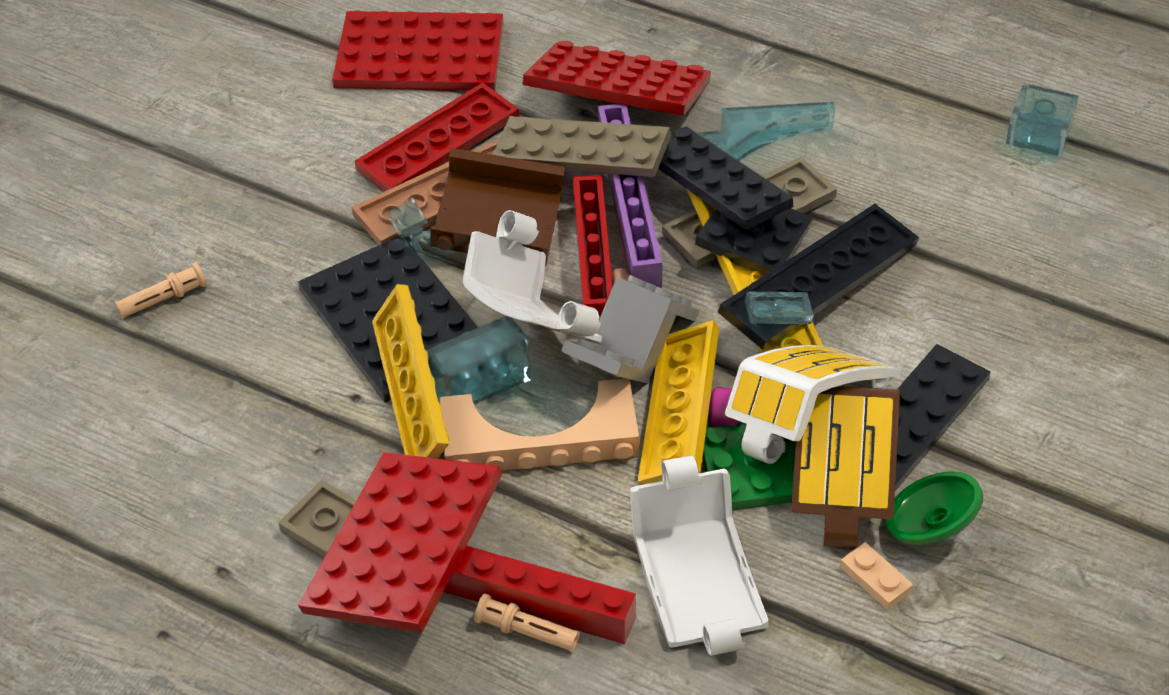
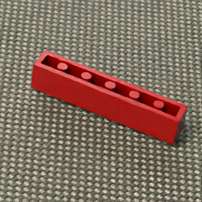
(592, 241)
(545, 594)

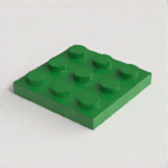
(751, 480)

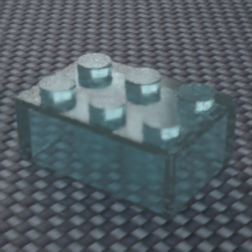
(481, 361)

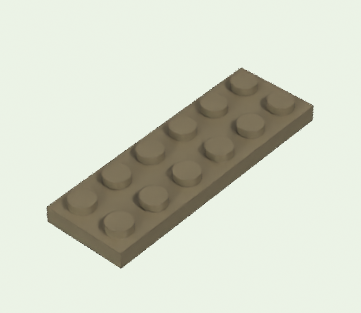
(585, 145)
(795, 178)

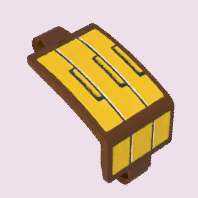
(848, 461)

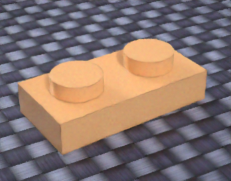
(876, 576)

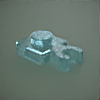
(409, 221)

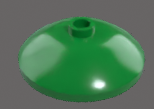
(935, 508)

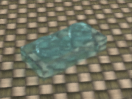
(779, 307)

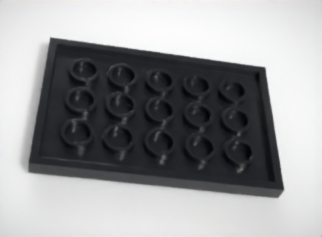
(355, 290)

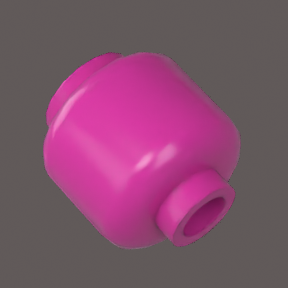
(717, 408)

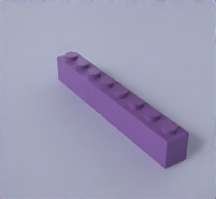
(633, 213)

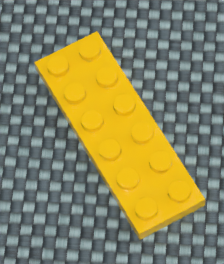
(409, 376)
(679, 399)

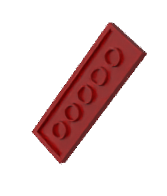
(430, 140)

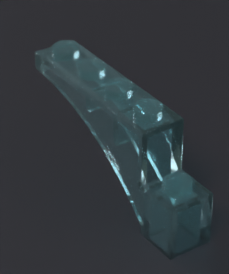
(754, 127)

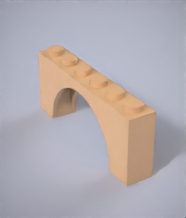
(603, 434)

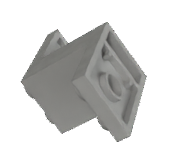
(632, 329)

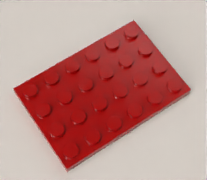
(418, 50)
(618, 77)
(401, 541)

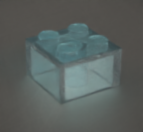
(1042, 119)

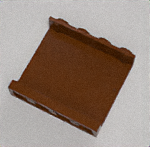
(488, 185)

